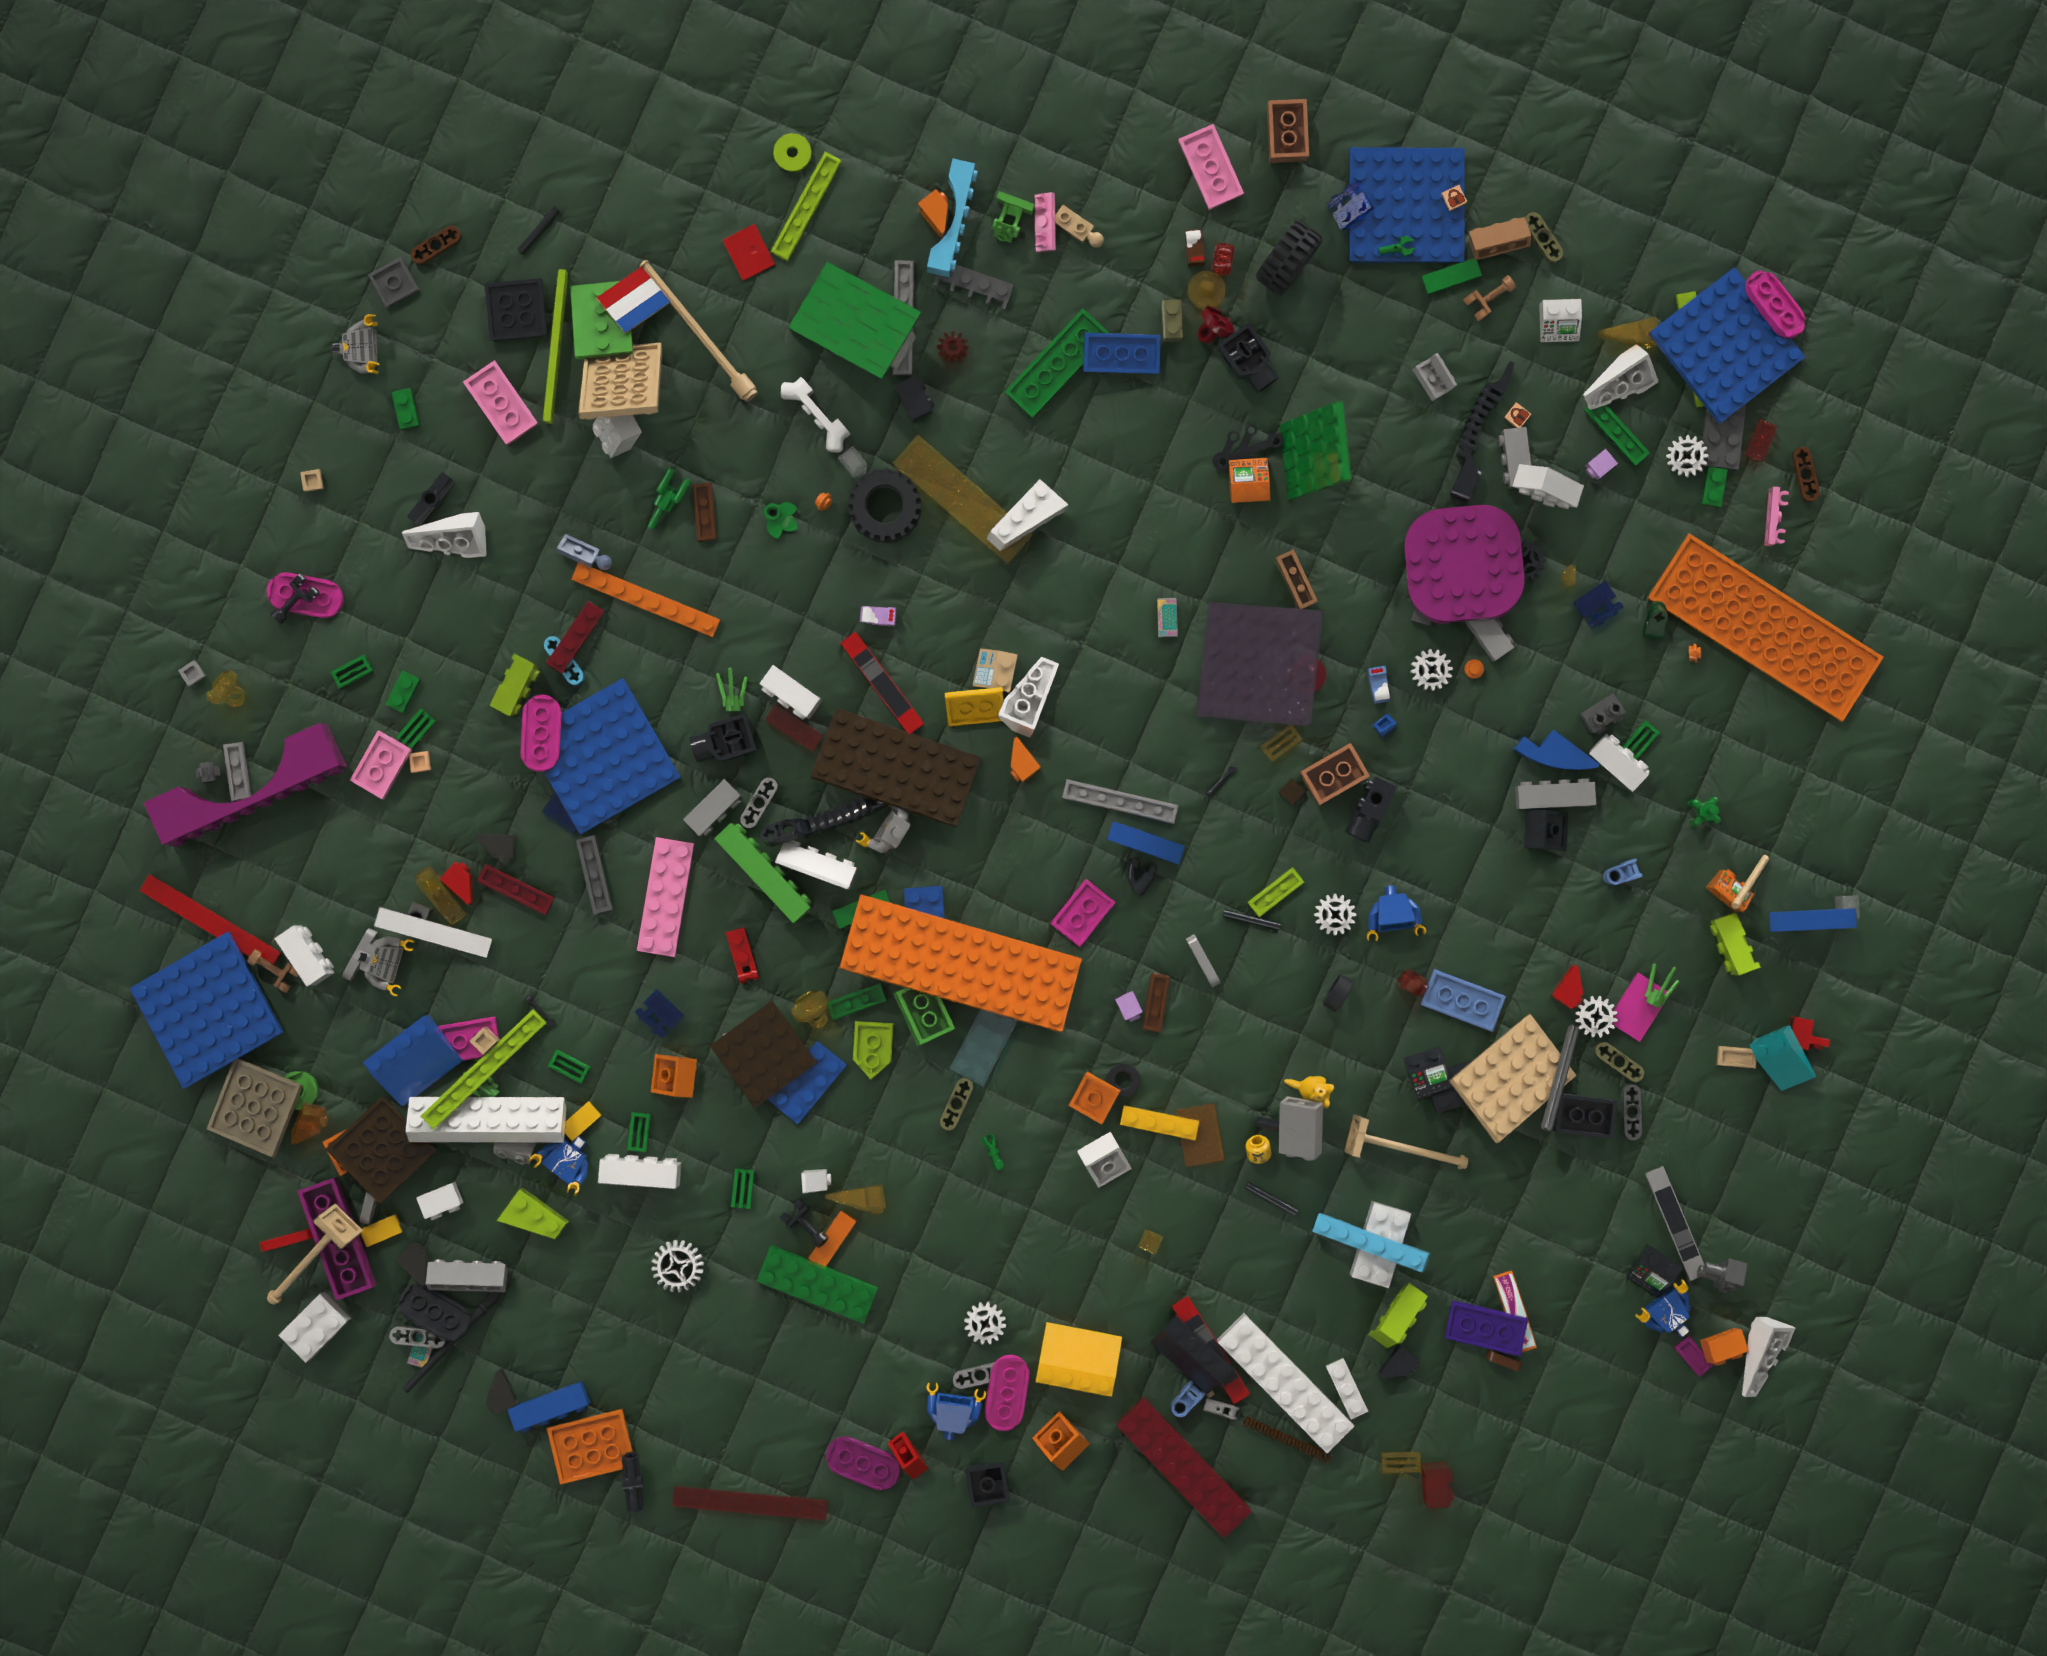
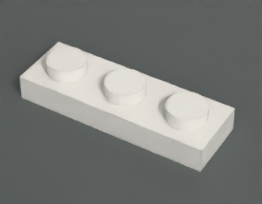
(1346, 1388)

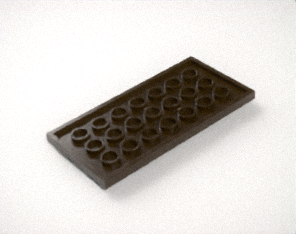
(895, 767)

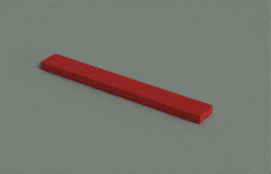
(206, 918)

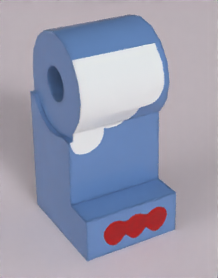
(1378, 684)

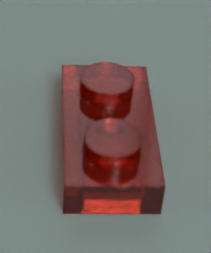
(1760, 440)

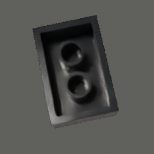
(1586, 1116)

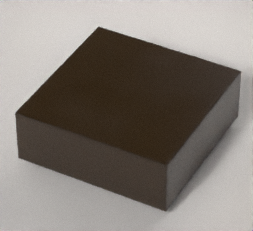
(1291, 791)

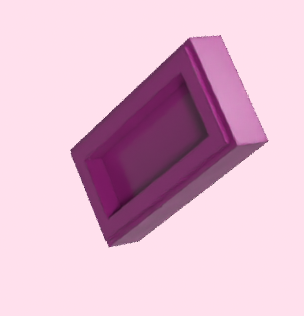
(1692, 1355)

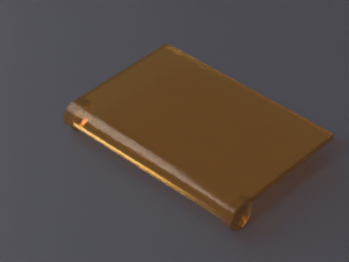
(1208, 1143)

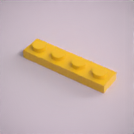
(1159, 1122)

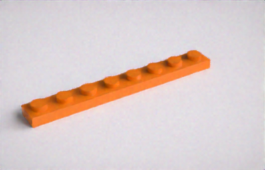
(646, 599)

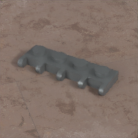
(979, 284)

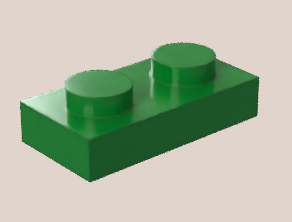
(405, 409)
(1714, 486)
(402, 691)

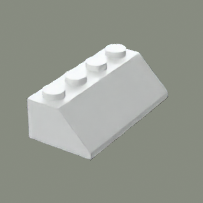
(817, 865)

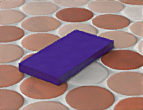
(1486, 1328)

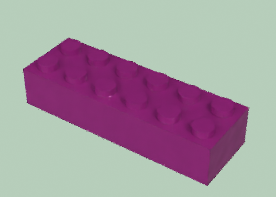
(345, 1267)

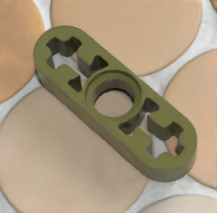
(1555, 246)
(1610, 1049)
(945, 1114)

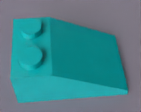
(1782, 1058)

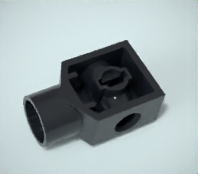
(1248, 357)
(724, 740)
(1369, 815)

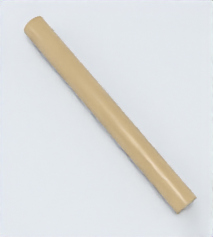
(1750, 881)

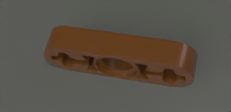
(445, 233)
(1798, 461)

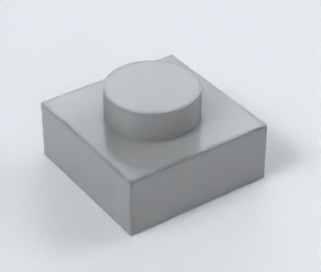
(192, 673)

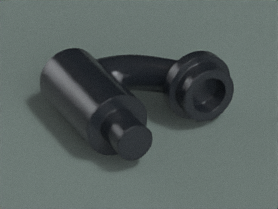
(1144, 881)

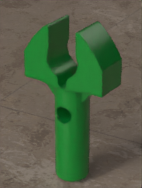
(1398, 247)

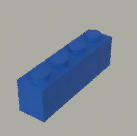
(548, 1406)

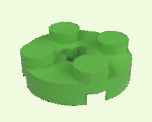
(310, 1087)

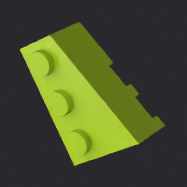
(515, 686)
(1733, 944)
(533, 1215)
(1399, 1316)

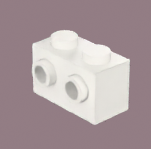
(440, 1200)

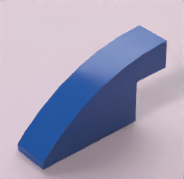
(1555, 753)
(1145, 842)
(1813, 919)

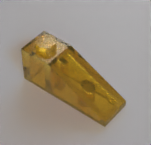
(1632, 333)
(439, 895)
(865, 1198)

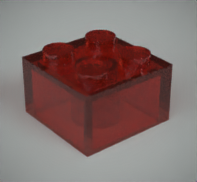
(1436, 1485)

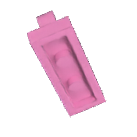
(1045, 222)
(1774, 516)

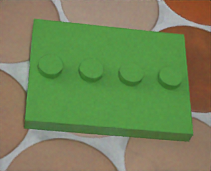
(593, 327)

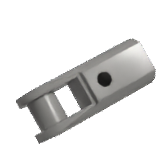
(1217, 1408)

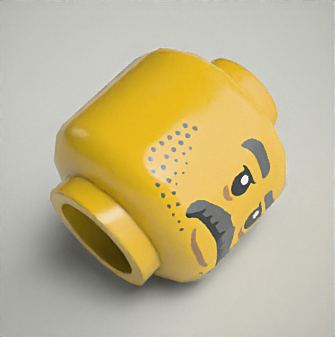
(1258, 1149)

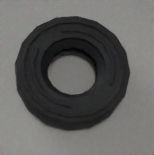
(1131, 1071)

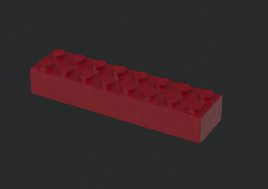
(1184, 1467)

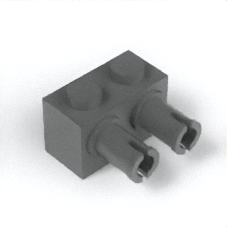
(1602, 713)
(1726, 1275)

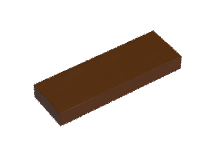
(704, 512)
(1156, 1002)

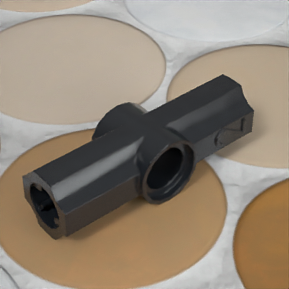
(422, 509)
(632, 1482)

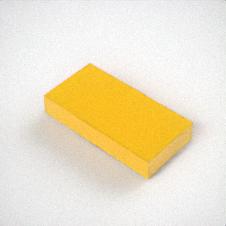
(581, 1120)
(381, 1230)

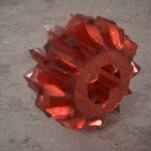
(1223, 259)
(945, 350)

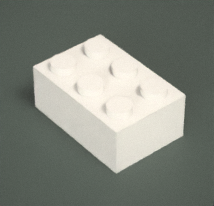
(616, 433)
(1547, 486)
(790, 693)
(305, 955)
(315, 1326)

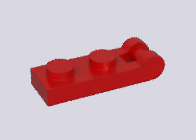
(742, 954)

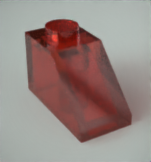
(1412, 982)

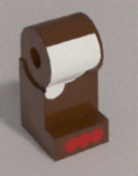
(1194, 248)

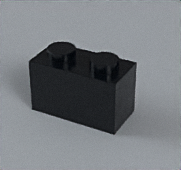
(914, 398)

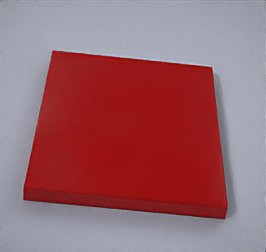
(748, 252)

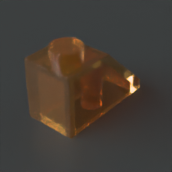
(308, 1122)

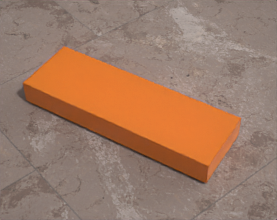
(837, 1233)

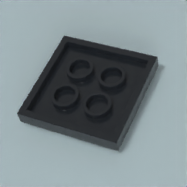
(516, 309)

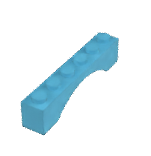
(942, 254)
(1371, 1242)

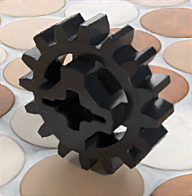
(1533, 564)

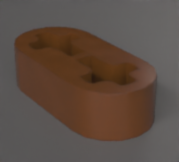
(1503, 1360)

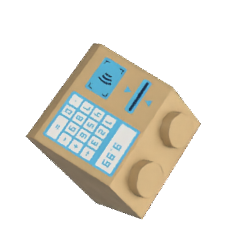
(995, 670)

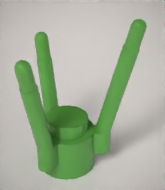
(732, 702)
(1657, 997)
(487, 1090)

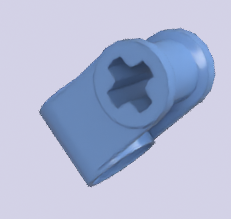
(1625, 872)
(1187, 1399)

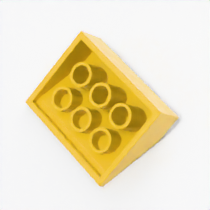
(1078, 1359)

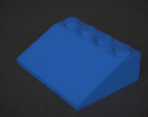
(413, 1060)

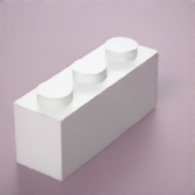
(1619, 761)

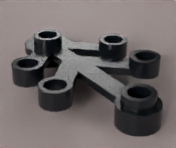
(1243, 450)

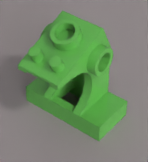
(1014, 207)

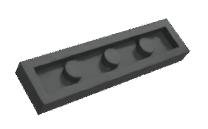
(594, 874)

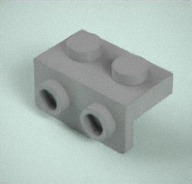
(1434, 377)
(518, 1151)

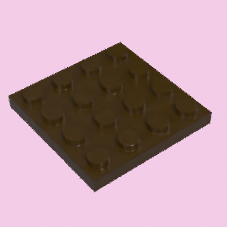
(763, 1054)
(379, 1151)

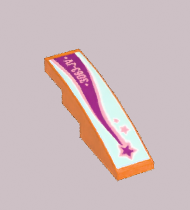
(1513, 1304)

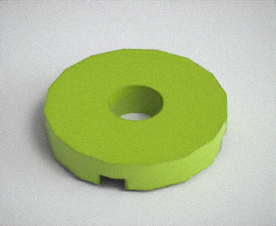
(792, 141)

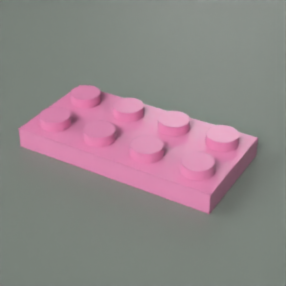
(1211, 167)
(500, 402)

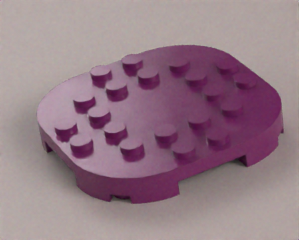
(1464, 564)

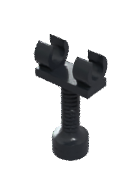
(280, 614)
(819, 1238)

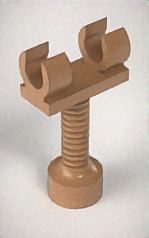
(1507, 284)
(255, 958)

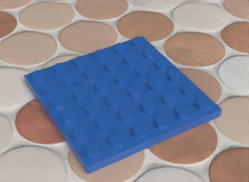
(1407, 202)
(1725, 346)
(607, 757)
(206, 1010)

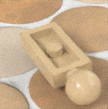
(1077, 227)

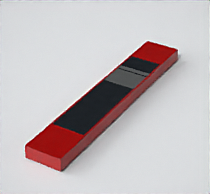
(882, 683)
(1232, 1383)

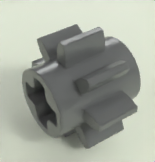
(207, 772)

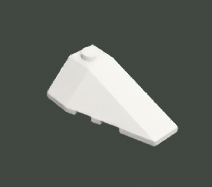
(1626, 375)
(457, 534)
(1024, 704)
(1764, 1344)

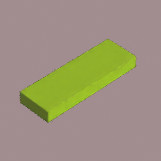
(1275, 892)

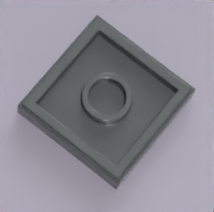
(394, 282)

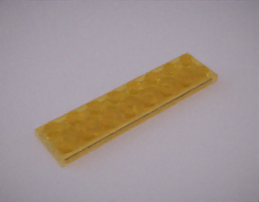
(955, 493)

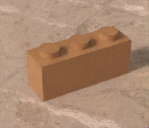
(1499, 238)
(1296, 580)

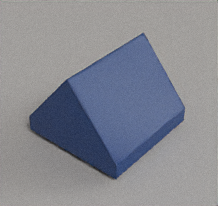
(1385, 726)

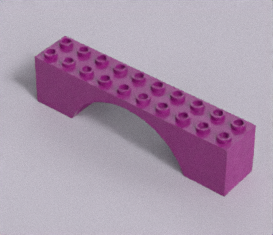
(305, 760)

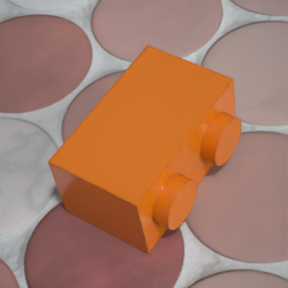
(1724, 1346)

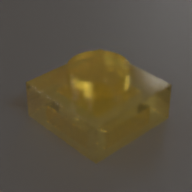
(1569, 575)
(1150, 1241)

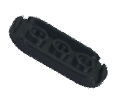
(434, 1313)

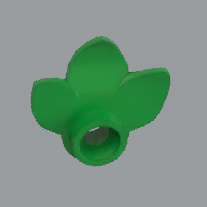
(783, 519)

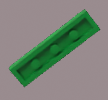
(1618, 433)

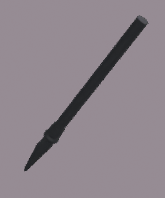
(490, 1300)

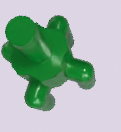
(667, 496)
(1705, 811)

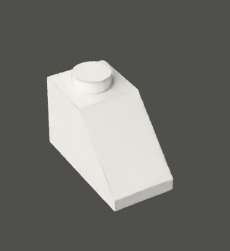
(815, 1180)

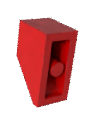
(460, 881)
(1569, 989)
(908, 1455)

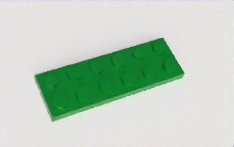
(1053, 365)
(817, 1284)

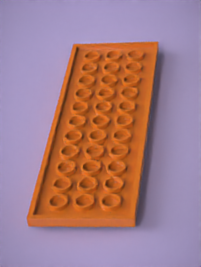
(1765, 627)
(960, 963)

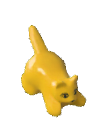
(1313, 1089)

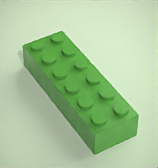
(763, 872)

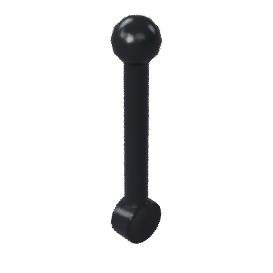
(1209, 792)
(551, 1022)

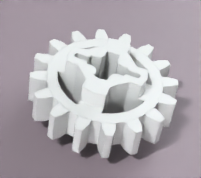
(1680, 463)
(1441, 678)
(1328, 920)
(1605, 1018)
(977, 1318)

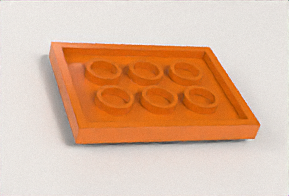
(589, 1445)

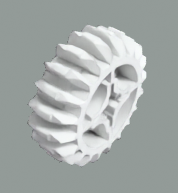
(680, 1274)

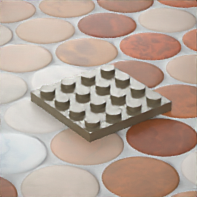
(254, 1107)

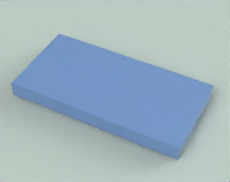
(1463, 1000)

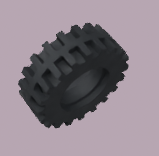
(885, 531)

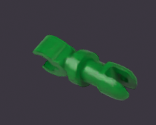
(993, 1152)

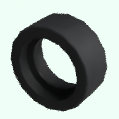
(1338, 992)

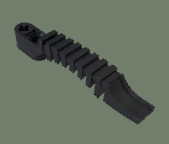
(1469, 473)
(821, 823)

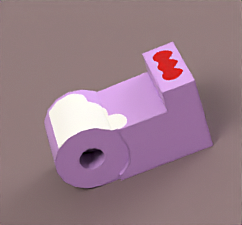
(878, 615)

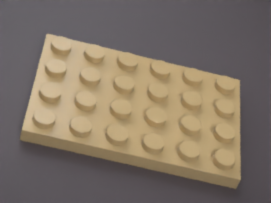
(622, 383)
(1510, 1078)

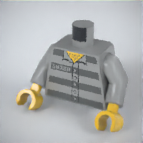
(359, 346)
(890, 831)
(382, 960)

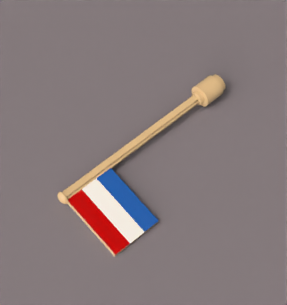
(645, 294)

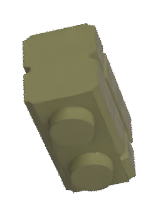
(1171, 320)

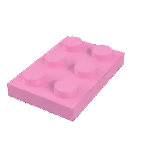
(381, 764)

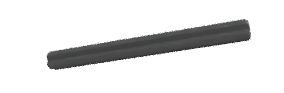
(1560, 1078)

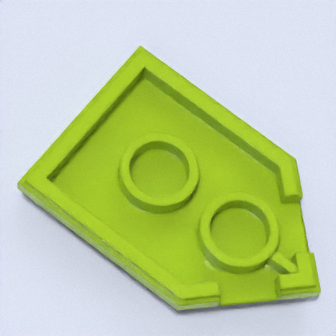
(872, 1046)

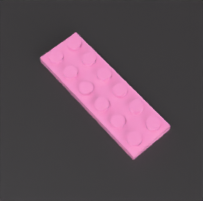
(665, 897)

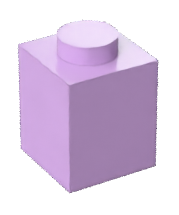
(1600, 465)
(1129, 1006)

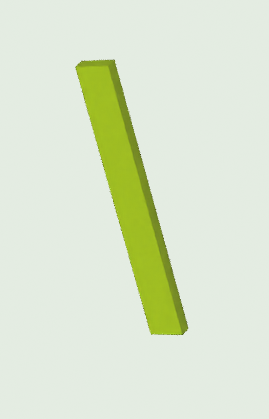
(555, 347)
(482, 1069)

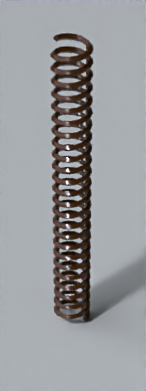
(1287, 1437)

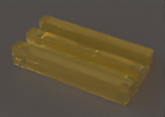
(1268, 752)
(1398, 1462)

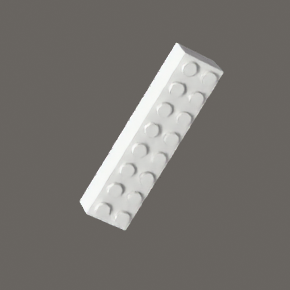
(491, 1120)
(1285, 1383)

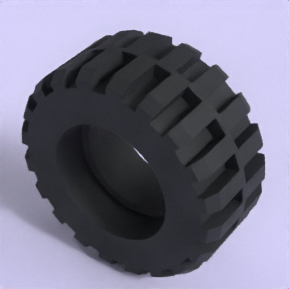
(1289, 257)

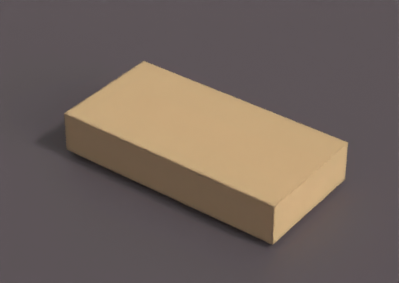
(1736, 1057)

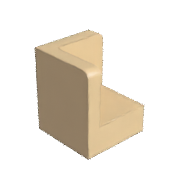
(484, 1040)

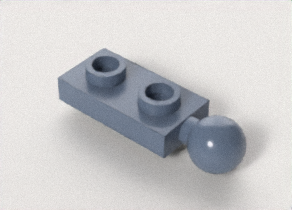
(583, 553)

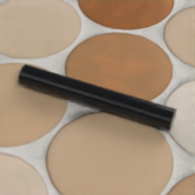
(538, 230)
(1251, 919)
(1270, 1198)

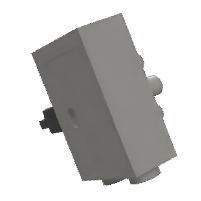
(1298, 1128)

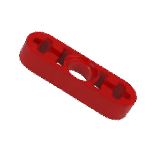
(286, 1240)

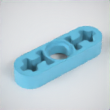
(576, 669)

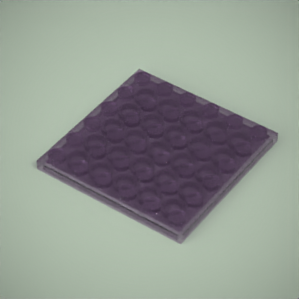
(1260, 664)

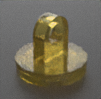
(1206, 289)
(224, 687)
(810, 1007)

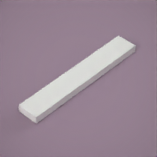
(432, 932)

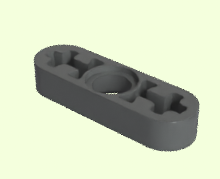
(1627, 1126)

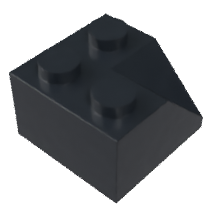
(987, 1483)

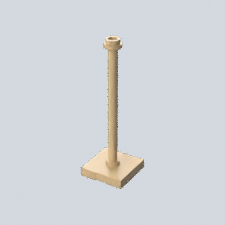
(1357, 1136)
(338, 1228)

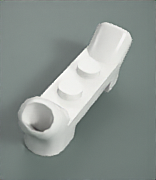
(835, 431)

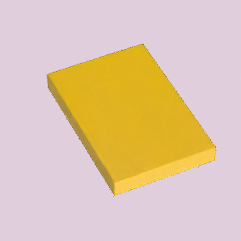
(974, 706)

